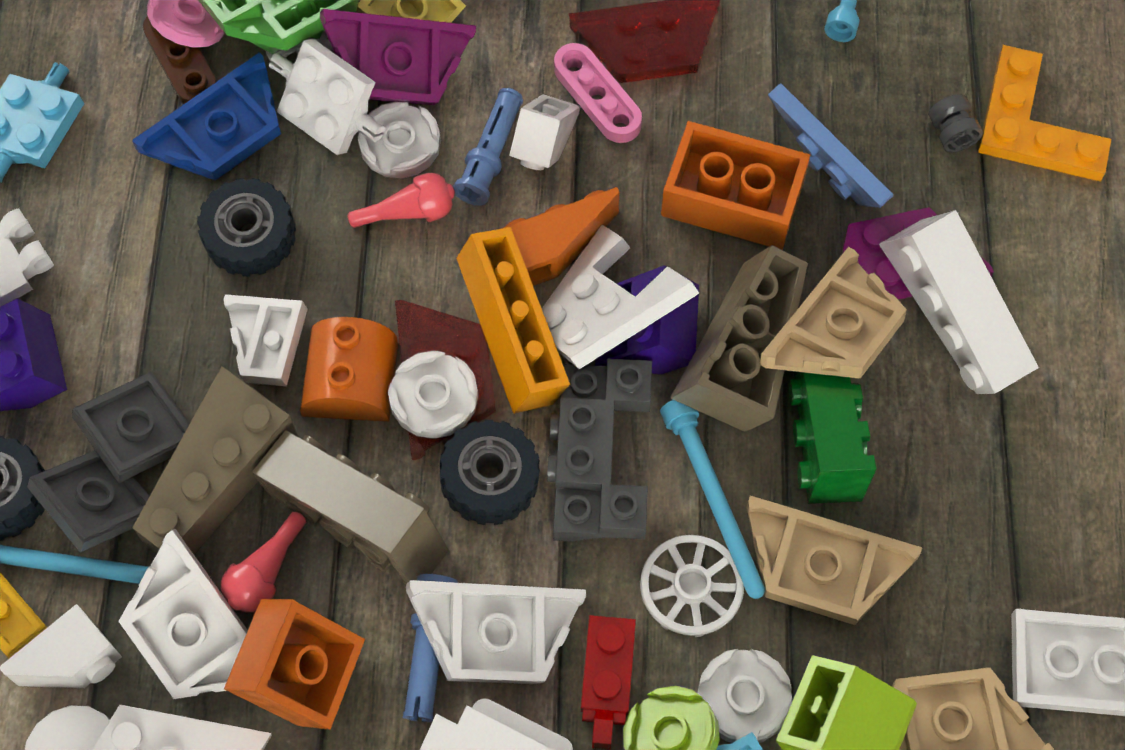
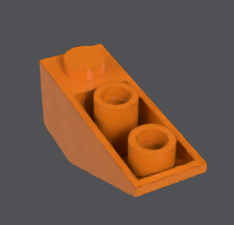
(562, 232)

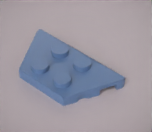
(847, 173)

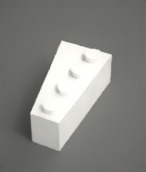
(961, 301)

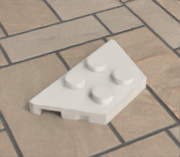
(183, 623)
(494, 629)

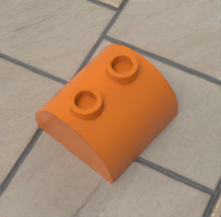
(349, 370)

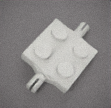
(326, 97)

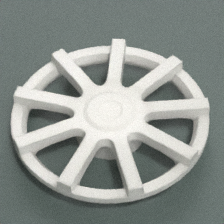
(691, 586)

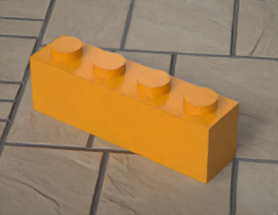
(512, 320)

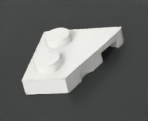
(265, 336)

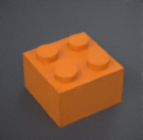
(295, 663)

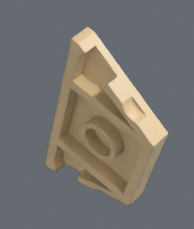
(838, 324)
(823, 561)
(965, 714)

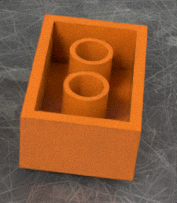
(734, 185)

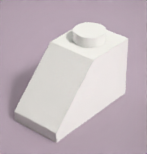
(543, 131)
(64, 655)

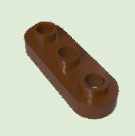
(181, 69)

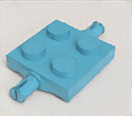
(35, 118)

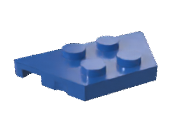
(218, 124)

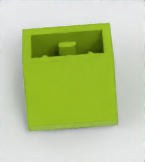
(845, 710)

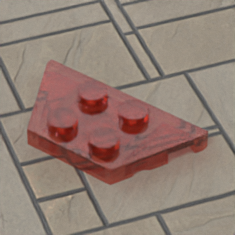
(648, 37)
(429, 330)

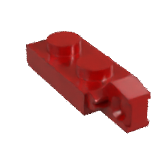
(607, 676)

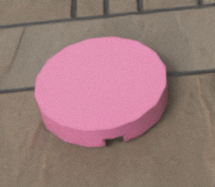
(184, 22)

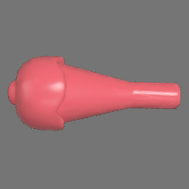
(424, 198)
(255, 576)

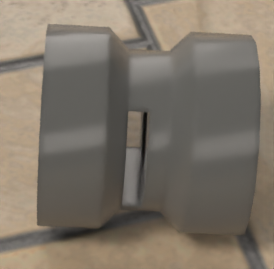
(955, 123)

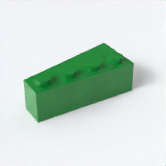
(831, 438)

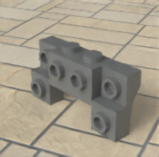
(582, 468)

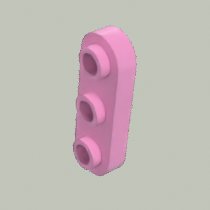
(596, 80)

